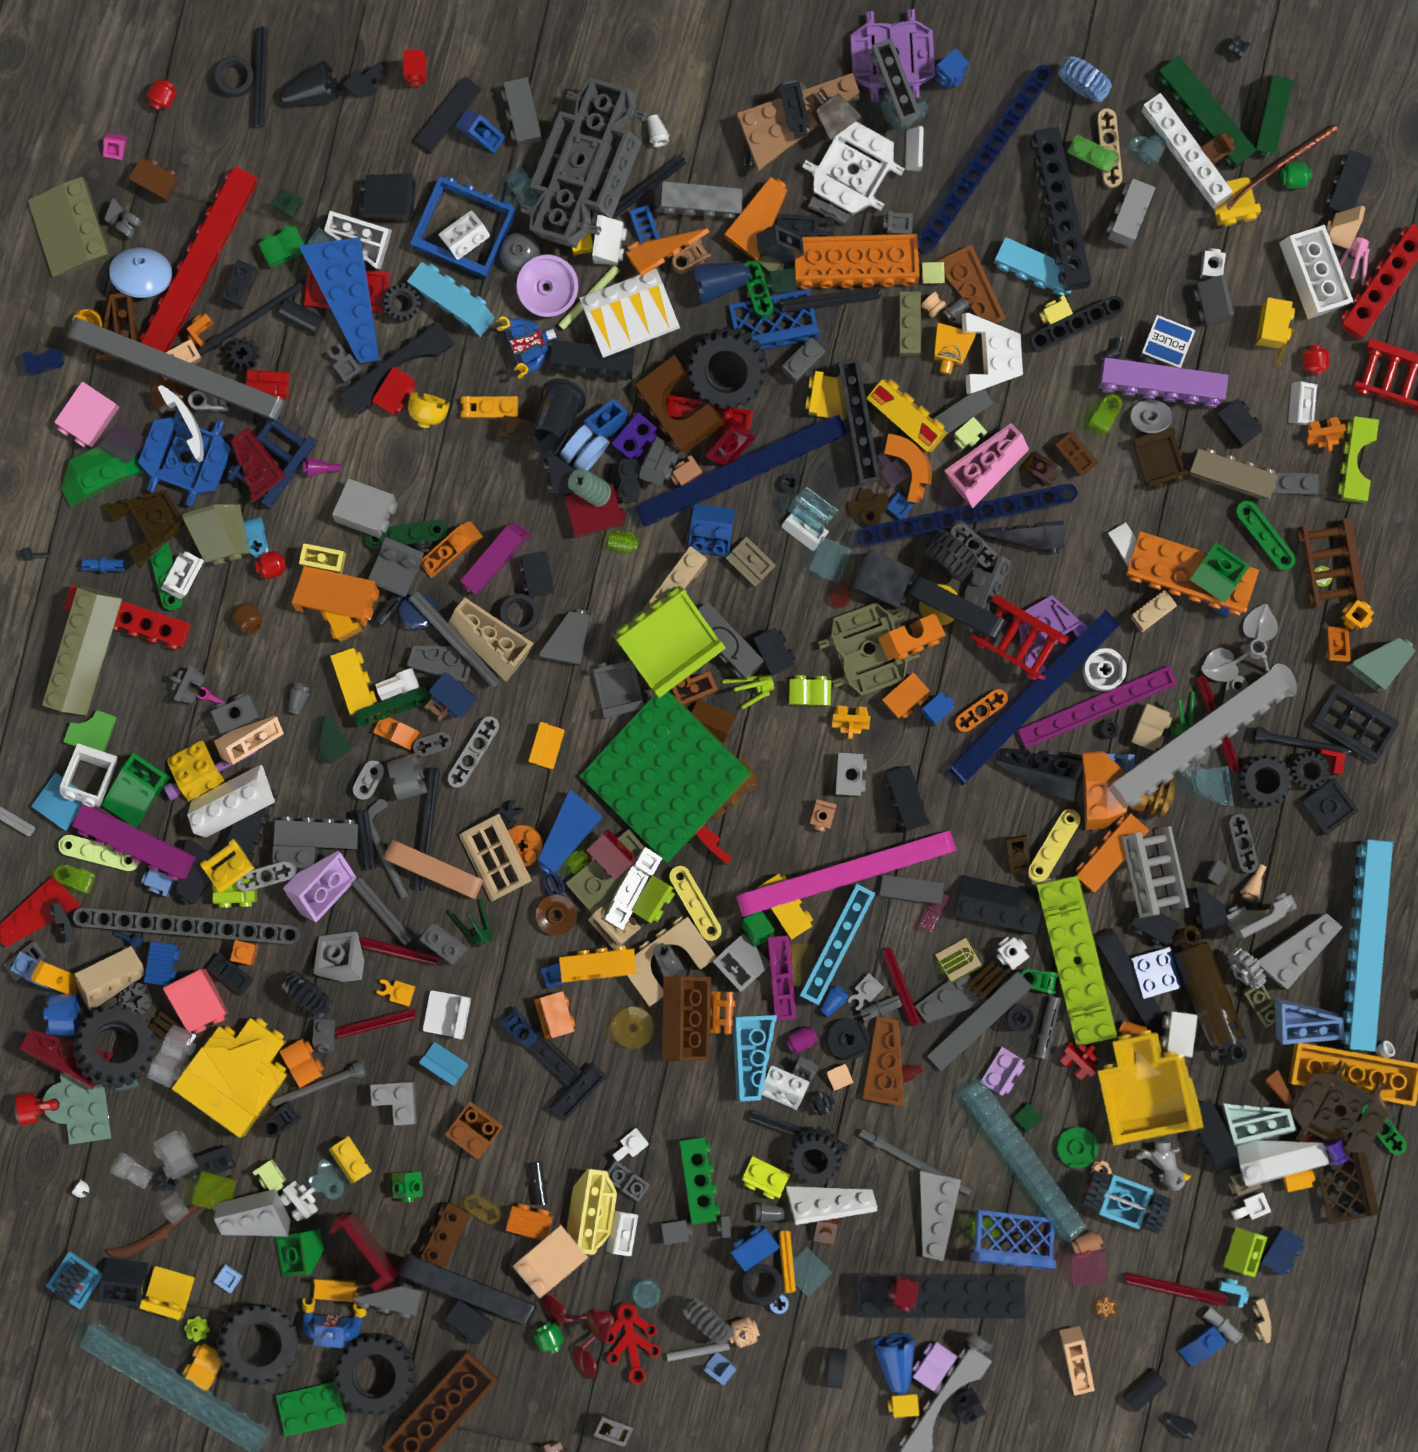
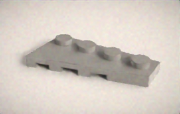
(937, 1210)

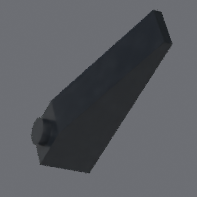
(1054, 773)

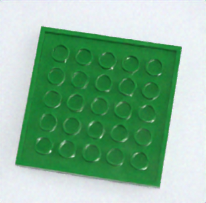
(665, 775)

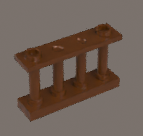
(1347, 550)

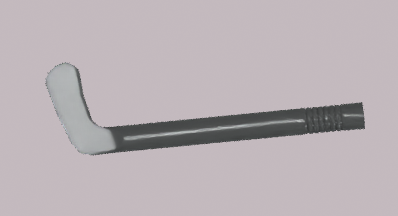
(374, 810)

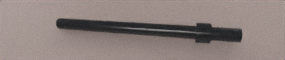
(216, 340)

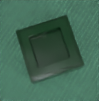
(1028, 1117)

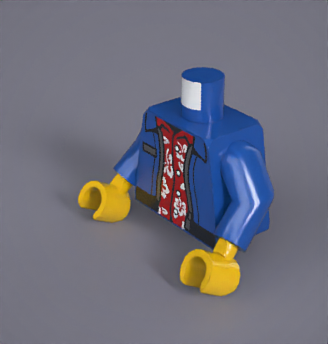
(527, 343)
(331, 1329)

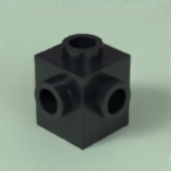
(967, 1406)

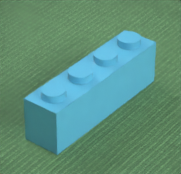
(1030, 265)

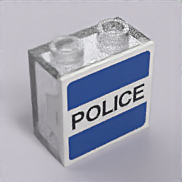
(1166, 343)

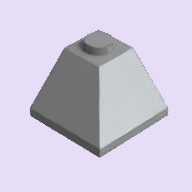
(339, 957)

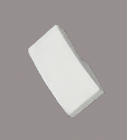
(1124, 541)

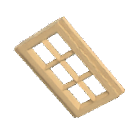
(479, 864)

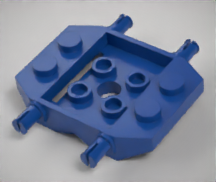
(179, 472)

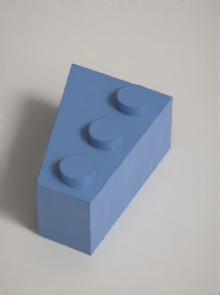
(1305, 1023)

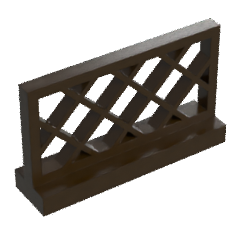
(1365, 1189)

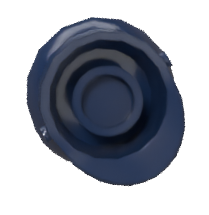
(410, 615)

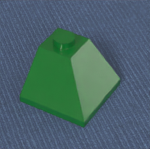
(299, 1252)

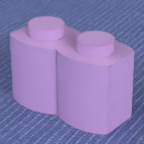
(934, 1365)

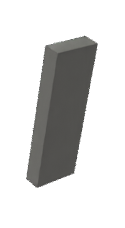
(912, 889)

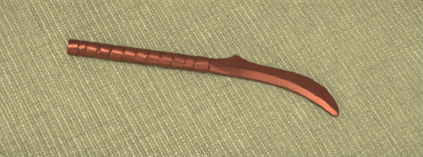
(1281, 163)
(160, 1234)

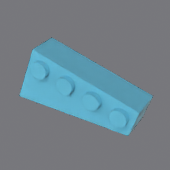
(451, 298)
(751, 1053)

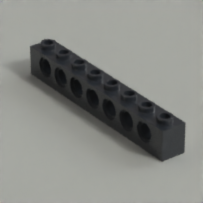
(1051, 140)

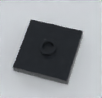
(1329, 806)

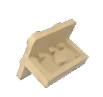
(611, 933)

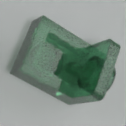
(781, 281)

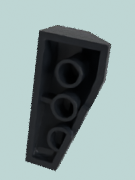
(1040, 537)

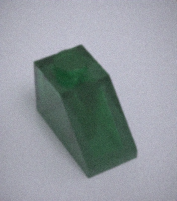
(333, 741)

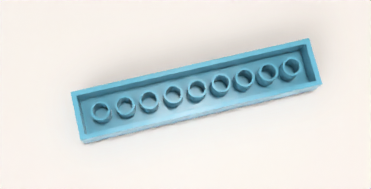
(1367, 944)

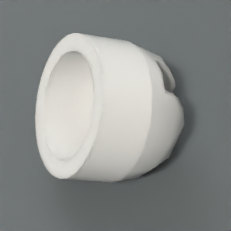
(1385, 1049)
(79, 1188)

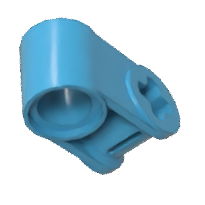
(256, 534)

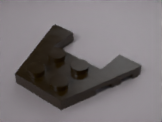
(155, 516)

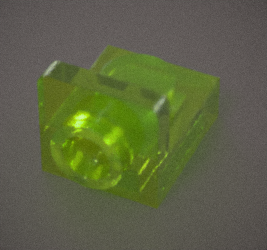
(577, 861)

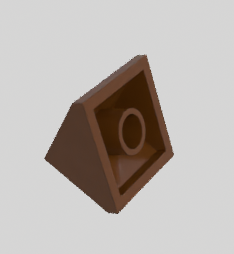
(714, 719)

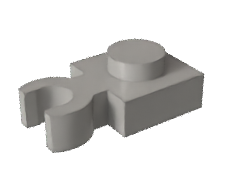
(867, 989)

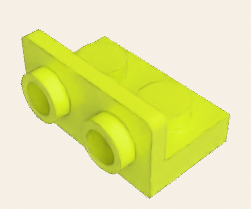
(765, 1177)

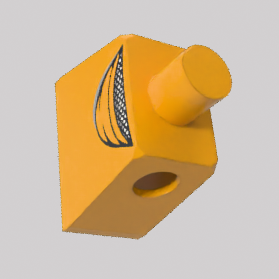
(951, 346)

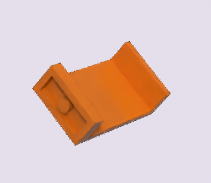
(335, 594)

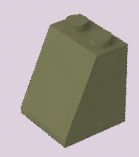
(218, 532)

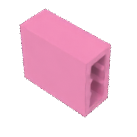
(86, 415)

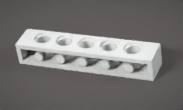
(1187, 151)

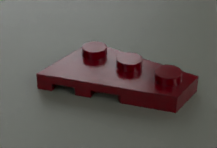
(258, 466)

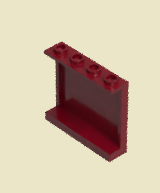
(369, 1247)

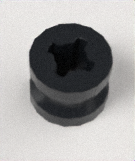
(1238, 47)

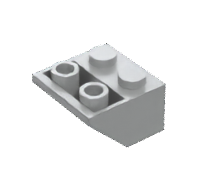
(742, 962)

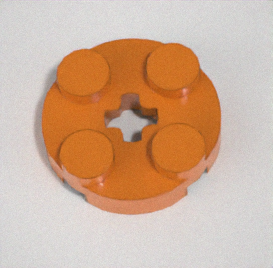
(530, 837)

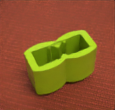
(809, 692)

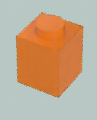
(244, 952)

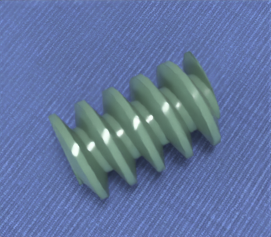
(589, 487)

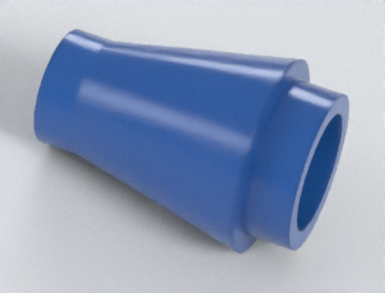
(834, 1000)

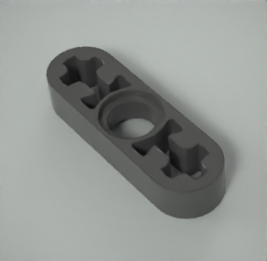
(977, 551)
(1234, 829)

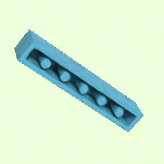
(837, 944)

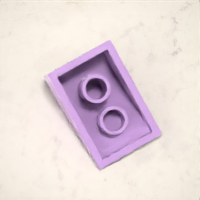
(320, 886)

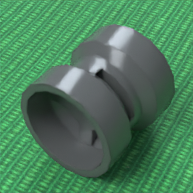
(123, 226)

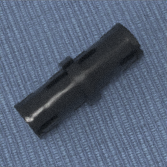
(381, 618)
(538, 1183)

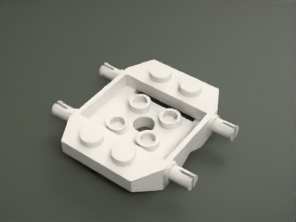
(870, 172)

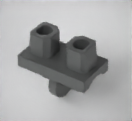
(183, 693)

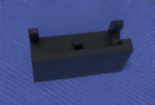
(214, 1162)

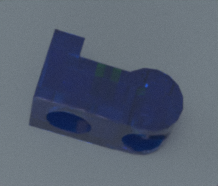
(42, 363)

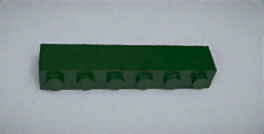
(1204, 109)

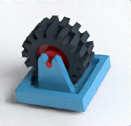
(75, 1280)

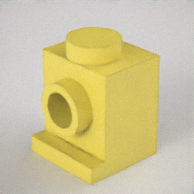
(1055, 311)

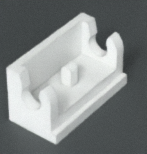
(182, 574)

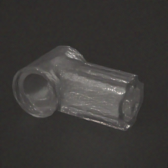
(127, 1168)

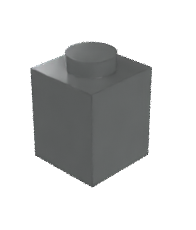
(676, 1231)

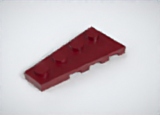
(58, 1055)

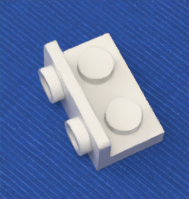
(464, 234)
(784, 1087)

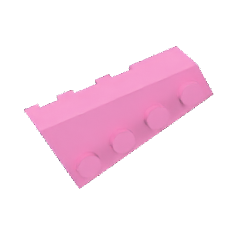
(987, 464)

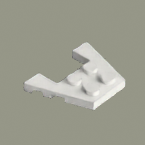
(1000, 353)

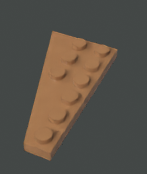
(767, 126)

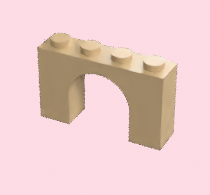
(683, 573)
(683, 935)

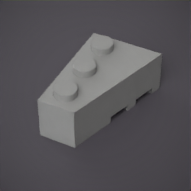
(253, 1215)

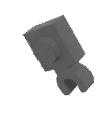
(346, 365)

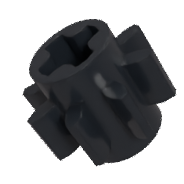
(822, 1103)
(162, 1181)

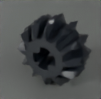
(238, 349)

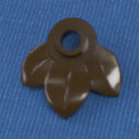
(868, 503)

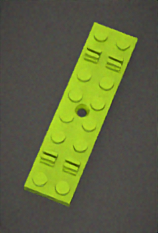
(1082, 982)

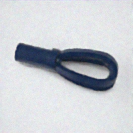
(553, 883)

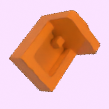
(199, 325)

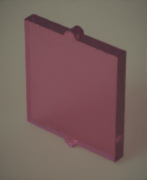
(1089, 1268)

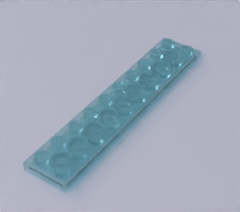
(174, 1388)

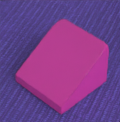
(114, 146)

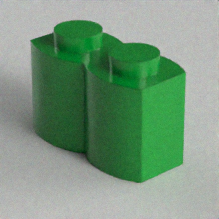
(281, 247)

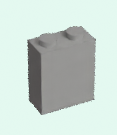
(364, 508)

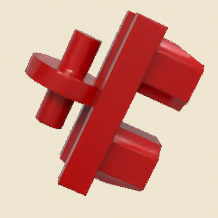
(1083, 1057)

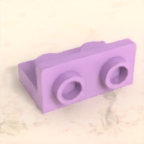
(1002, 1071)

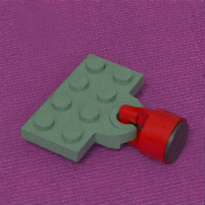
(69, 1104)

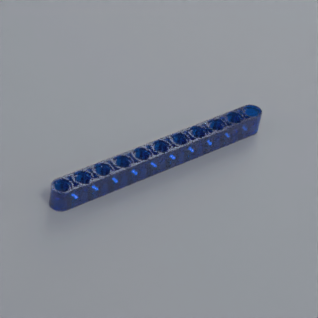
(988, 150)
(741, 470)
(977, 516)
(1034, 697)

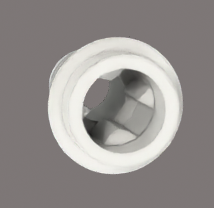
(657, 132)

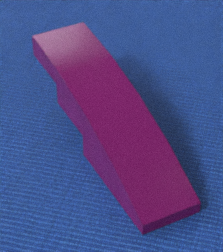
(781, 978)

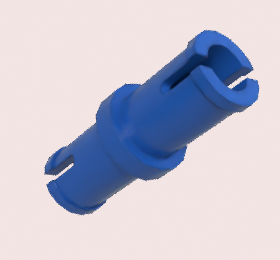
(103, 565)

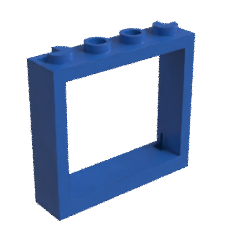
(468, 192)

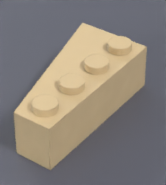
(490, 638)

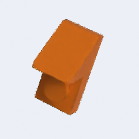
(1338, 644)
(396, 732)

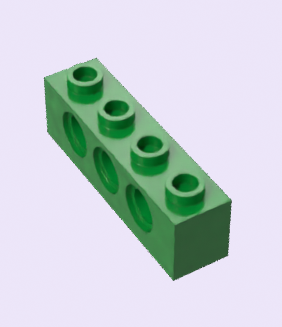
(699, 1213)

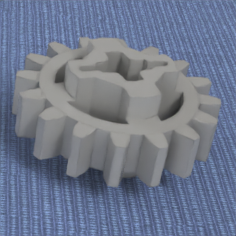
(1246, 968)

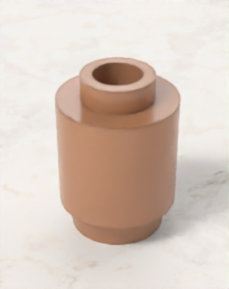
(1087, 1241)

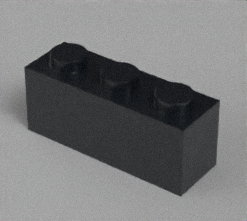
(1349, 182)

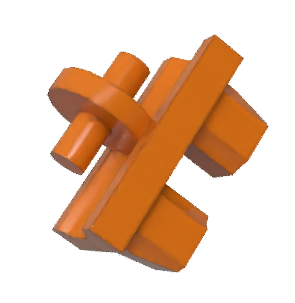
(1325, 436)

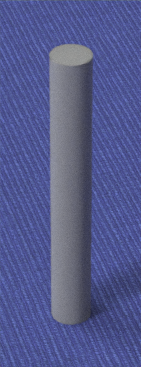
(697, 1351)

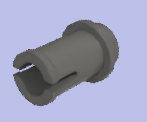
(955, 309)

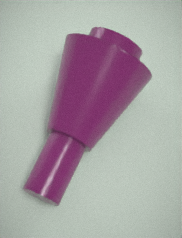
(316, 467)

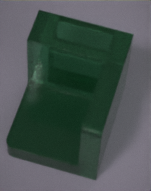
(288, 203)

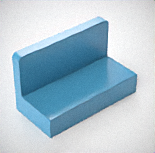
(444, 1063)

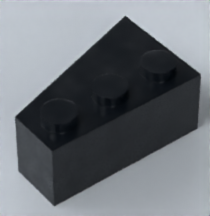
(906, 798)

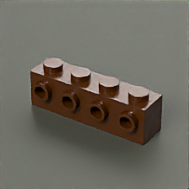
(444, 1235)

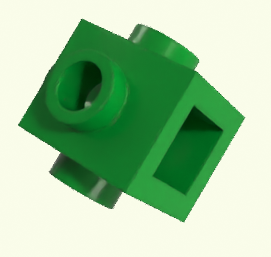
(407, 1185)

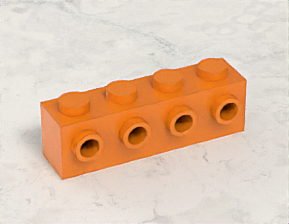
(1109, 855)

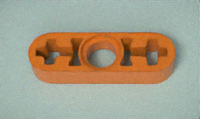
(990, 697)

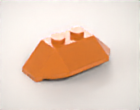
(1100, 805)

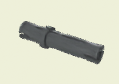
(1049, 1020)

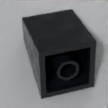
(388, 197)
(883, 579)

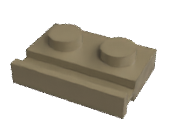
(750, 562)

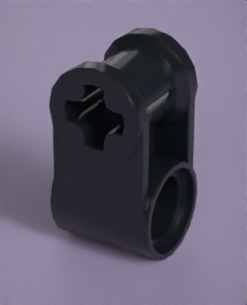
(282, 1120)

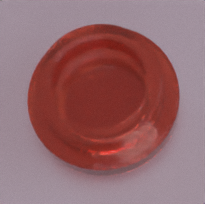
(840, 597)

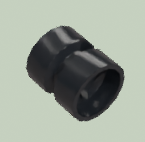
(1020, 1018)

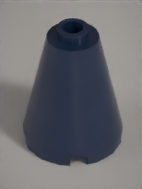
(719, 279)

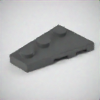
(440, 659)
(948, 1000)

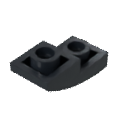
(62, 916)

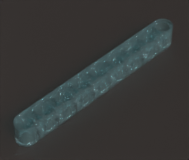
(1023, 1160)

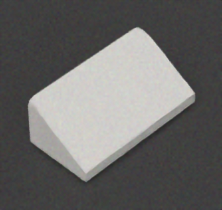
(914, 149)
(1302, 403)
(803, 532)
(622, 1233)

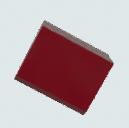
(728, 443)

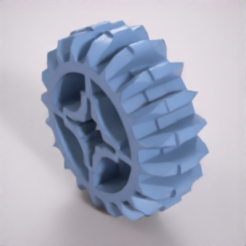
(1085, 79)

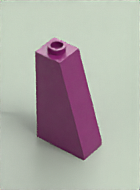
(495, 558)

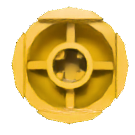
(427, 409)

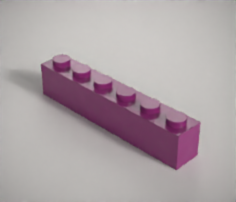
(133, 841)

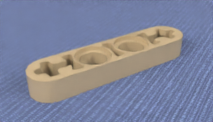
(1114, 147)

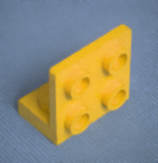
(168, 1293)

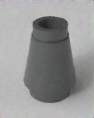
(298, 696)
(767, 1213)

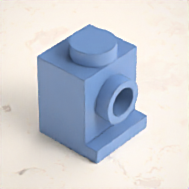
(158, 882)

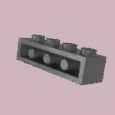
(896, 83)

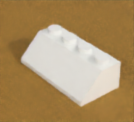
(1316, 271)
(230, 802)

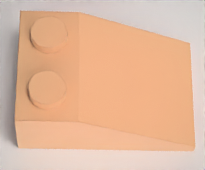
(550, 1261)

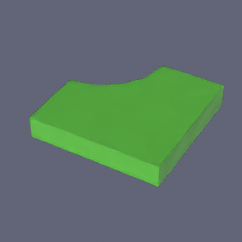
(92, 733)

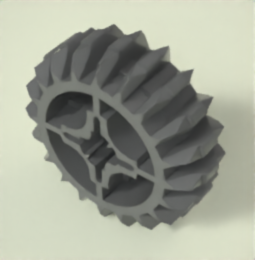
(707, 1321)

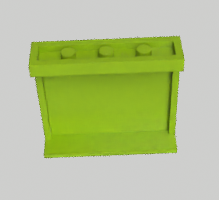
(668, 641)

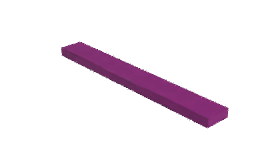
(1097, 707)

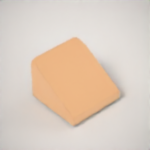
(839, 1077)

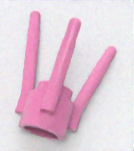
(1358, 249)

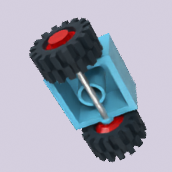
(1125, 1201)

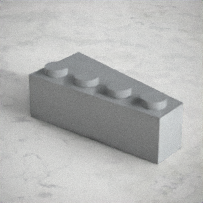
(1293, 955)

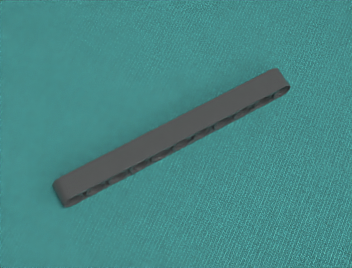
(175, 369)
(177, 922)

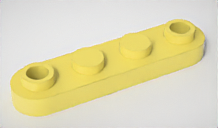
(1054, 846)
(695, 903)

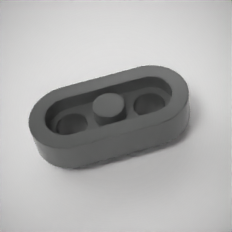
(978, 1343)

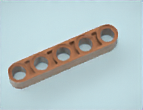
(433, 869)

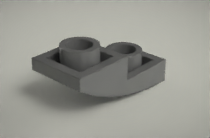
(627, 1180)

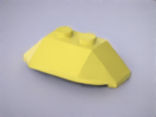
(591, 1210)

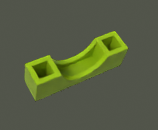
(1354, 485)

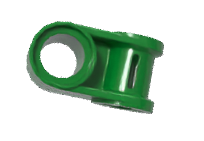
(1040, 980)

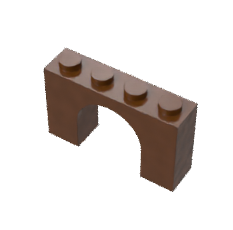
(655, 390)

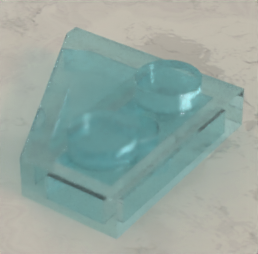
(1214, 784)

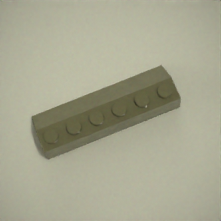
(82, 651)

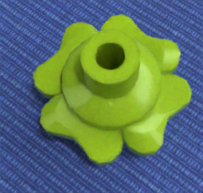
(197, 1329)

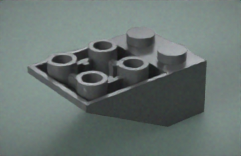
(393, 1296)

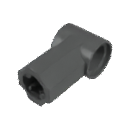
(667, 960)

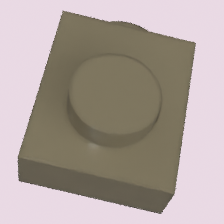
(1238, 1185)

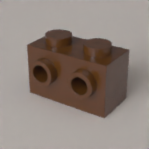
(154, 179)

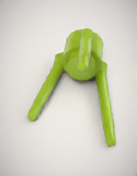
(761, 683)

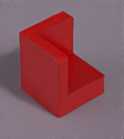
(1334, 759)

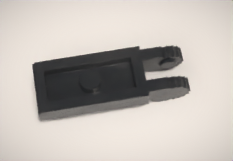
(805, 225)

